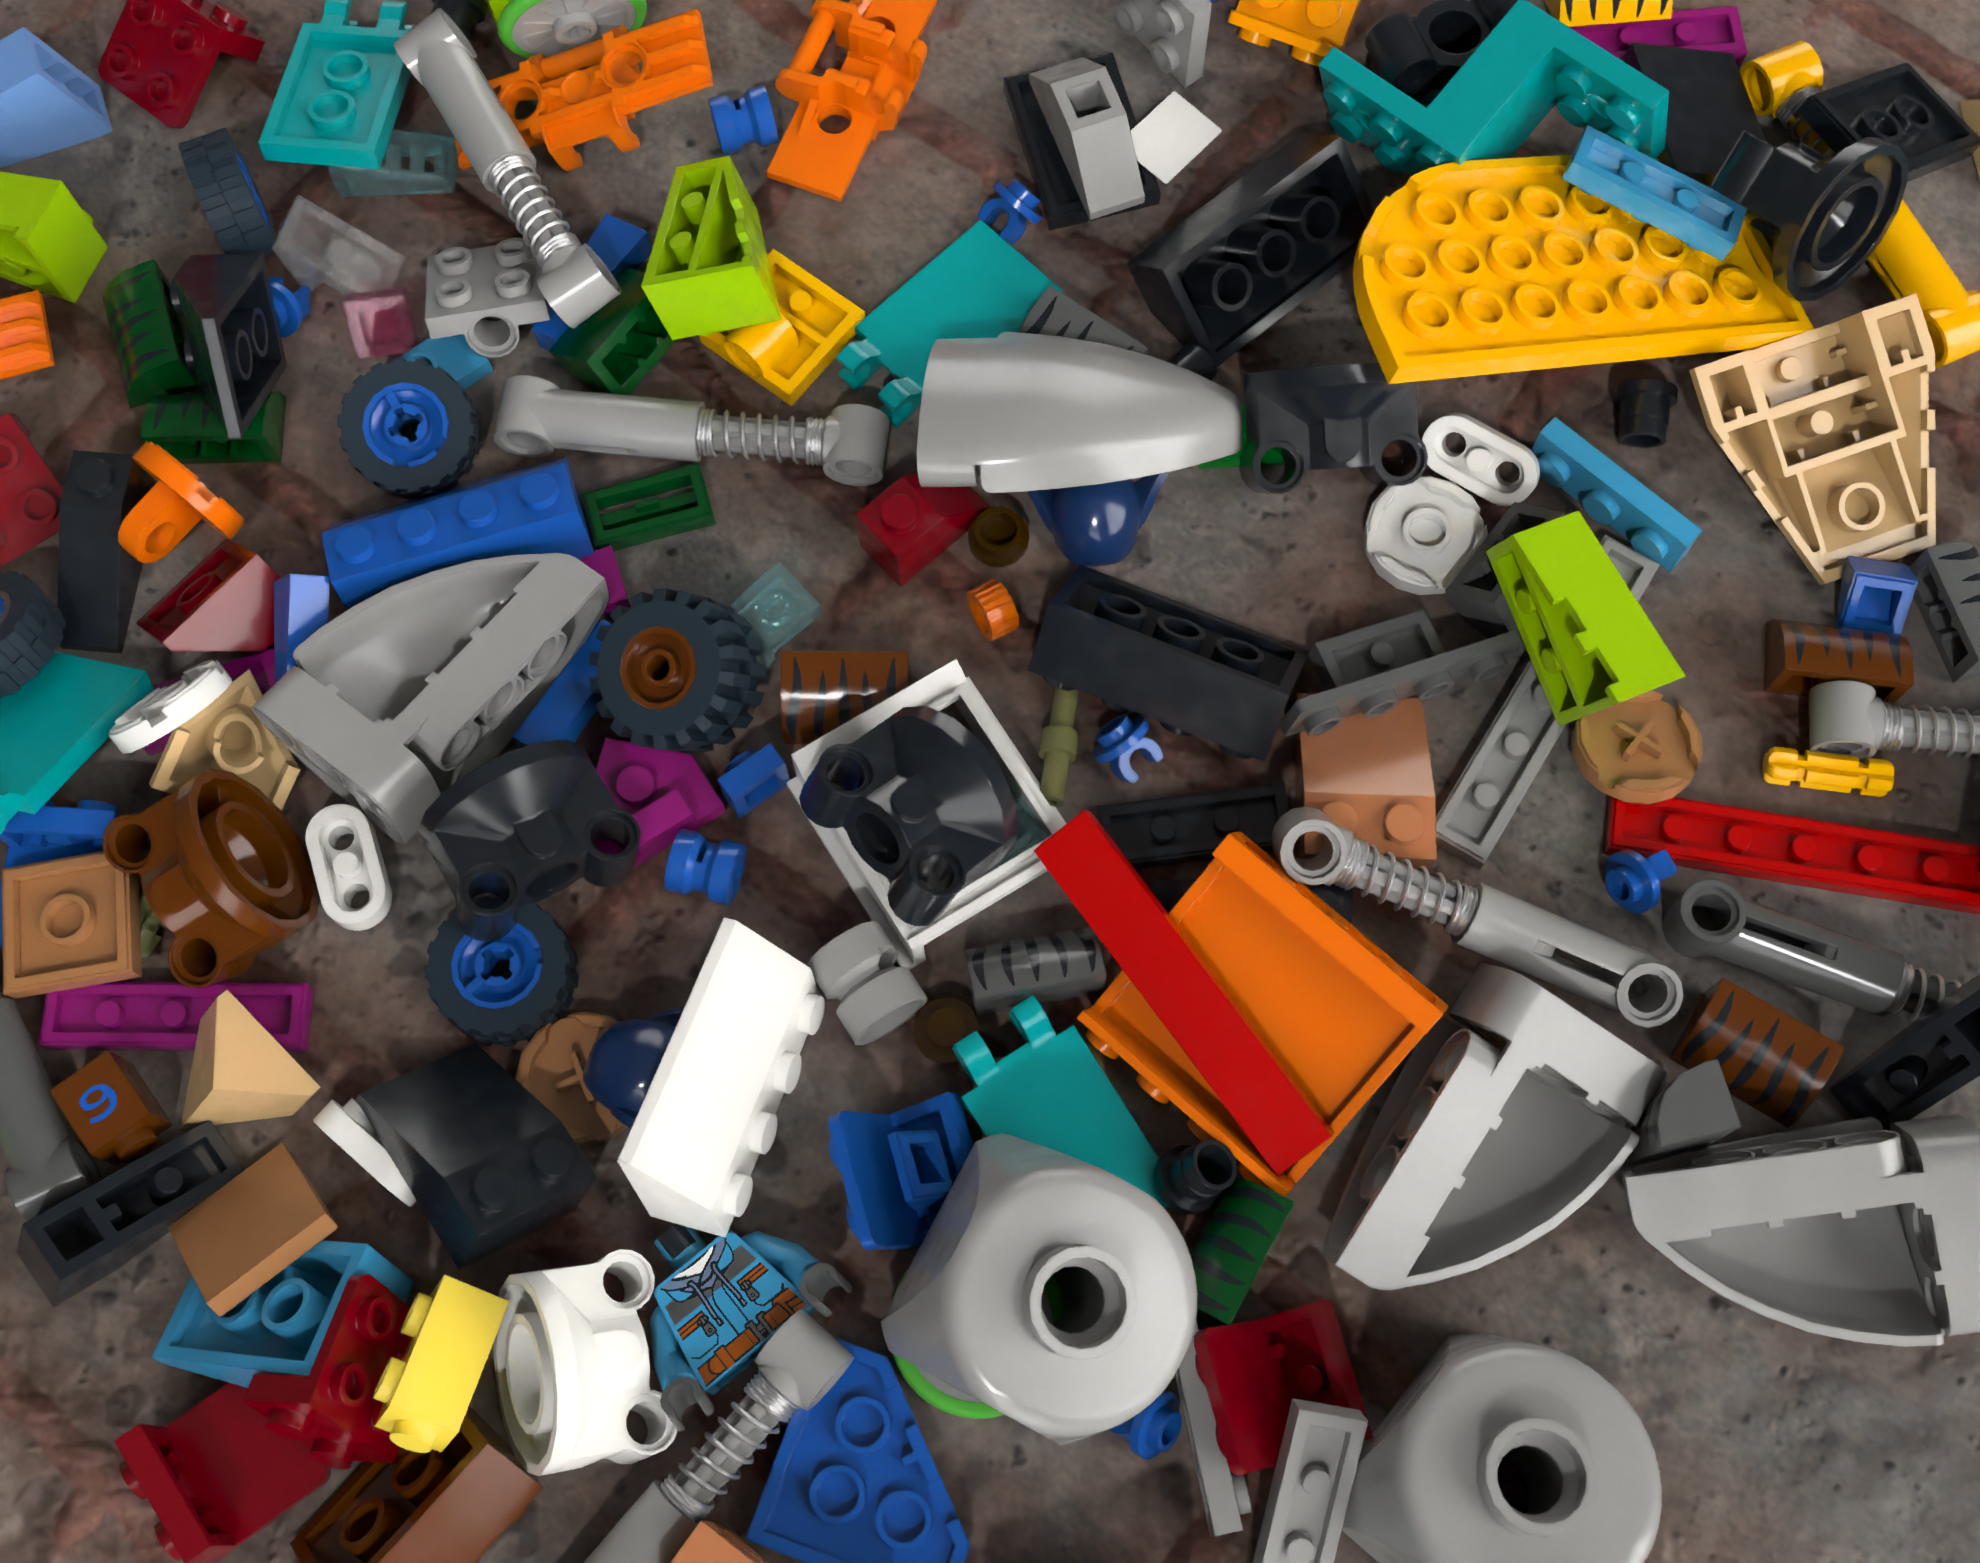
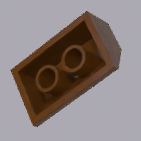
(424, 1504)

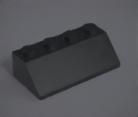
(1257, 247)
(1167, 662)

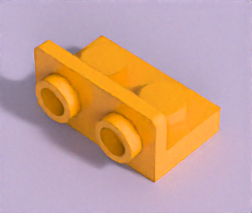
(1304, 24)

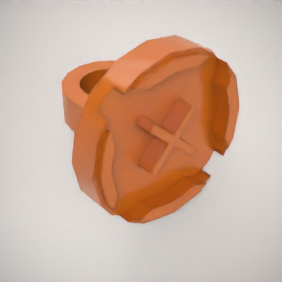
(171, 508)

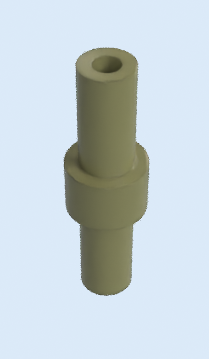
(1058, 746)

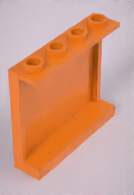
(1303, 978)

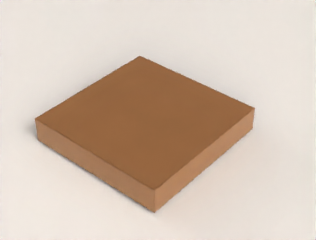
(69, 925)
(251, 1229)

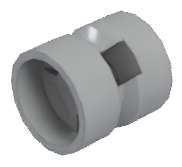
(863, 977)

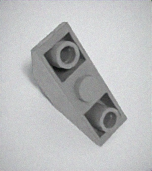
(1091, 134)

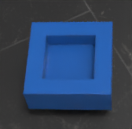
(753, 779)

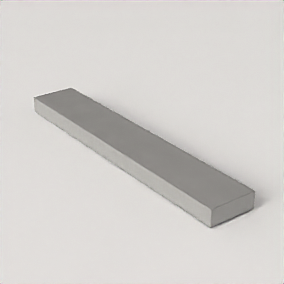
(1515, 747)

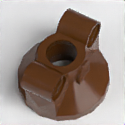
(217, 874)

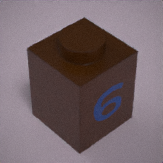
(112, 1109)

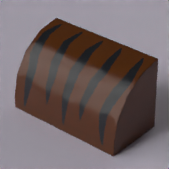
(1812, 653)
(835, 686)
(1760, 1049)

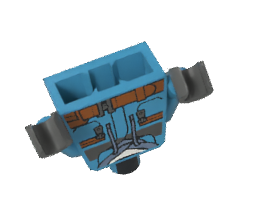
(726, 1308)

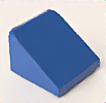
(1875, 594)
(920, 1167)

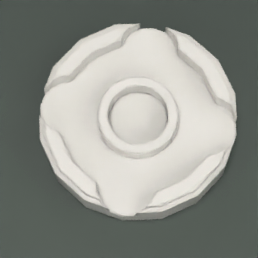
(1423, 534)
(169, 707)

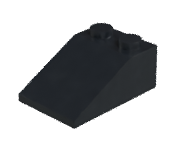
(230, 333)
(477, 1152)

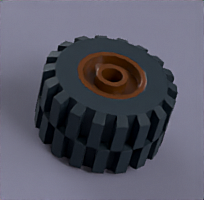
(677, 671)

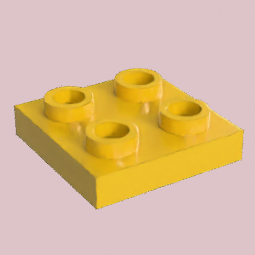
(797, 349)

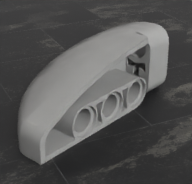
(1064, 414)
(430, 679)
(1489, 1135)
(1828, 1225)

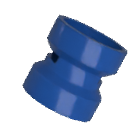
(743, 120)
(705, 867)

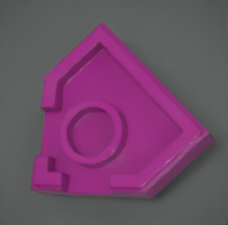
(659, 791)

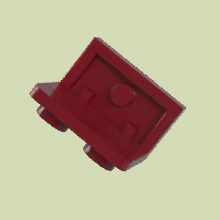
(168, 50)
(27, 492)
(1261, 1366)
(335, 1402)
(216, 1475)

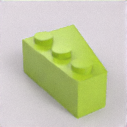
(46, 237)
(709, 255)
(1579, 619)

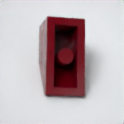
(915, 524)

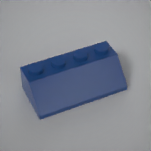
(490, 518)

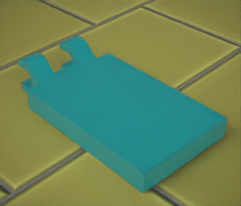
(339, 91)
(965, 292)
(58, 725)
(1055, 1098)

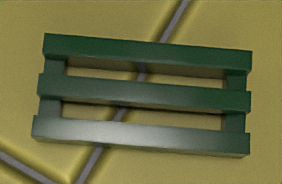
(649, 518)

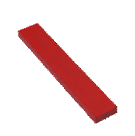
(1799, 851)
(1184, 992)

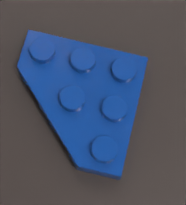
(858, 1479)

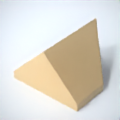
(229, 740)
(241, 1070)

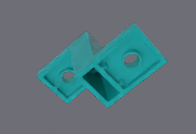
(1498, 98)

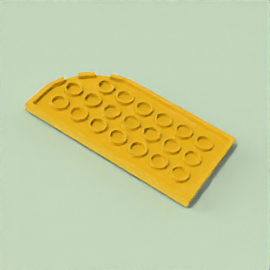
(1528, 273)

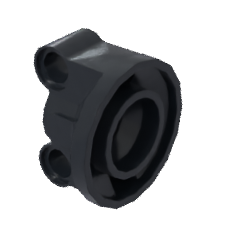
(1429, 49)
(1816, 207)
(1328, 422)
(917, 807)
(526, 833)

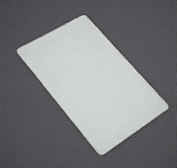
(1172, 137)

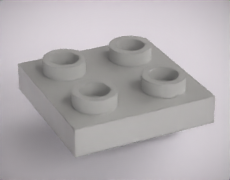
(1171, 32)
(483, 283)

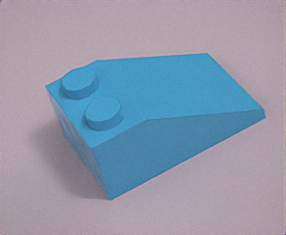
(276, 1325)

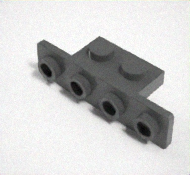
(1387, 663)

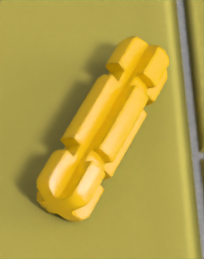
(1828, 771)

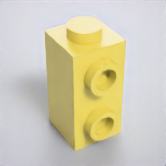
(441, 1367)

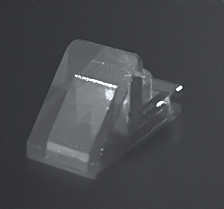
(332, 252)

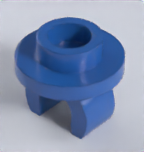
(1017, 203)
(289, 306)
(1119, 740)
(1636, 880)
(1153, 1428)

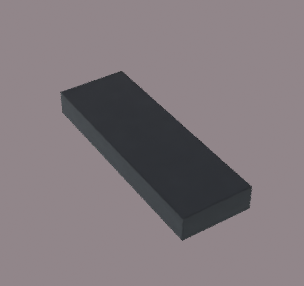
(1192, 824)

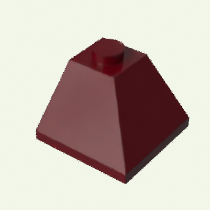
(217, 605)

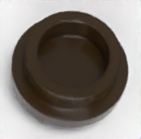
(998, 537)
(941, 1026)

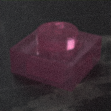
(380, 322)

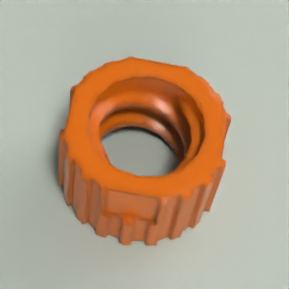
(992, 609)

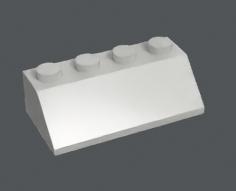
(722, 1082)

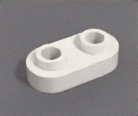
(1479, 463)
(348, 871)
(355, 1136)

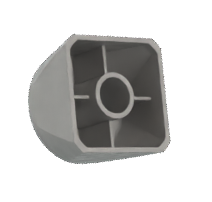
(979, 1278)
(1433, 1463)

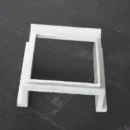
(871, 888)

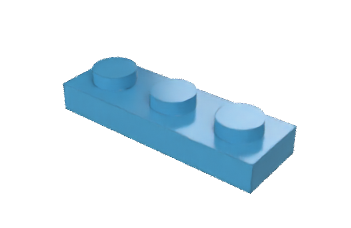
(1654, 193)
(1613, 495)

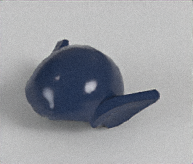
(1098, 521)
(626, 1061)

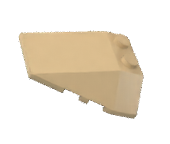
(1834, 434)

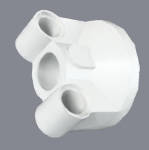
(577, 1366)

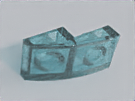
(777, 610)

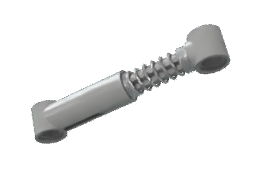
(444, 63)
(542, 417)
(1856, 722)
(1486, 920)
(793, 1374)

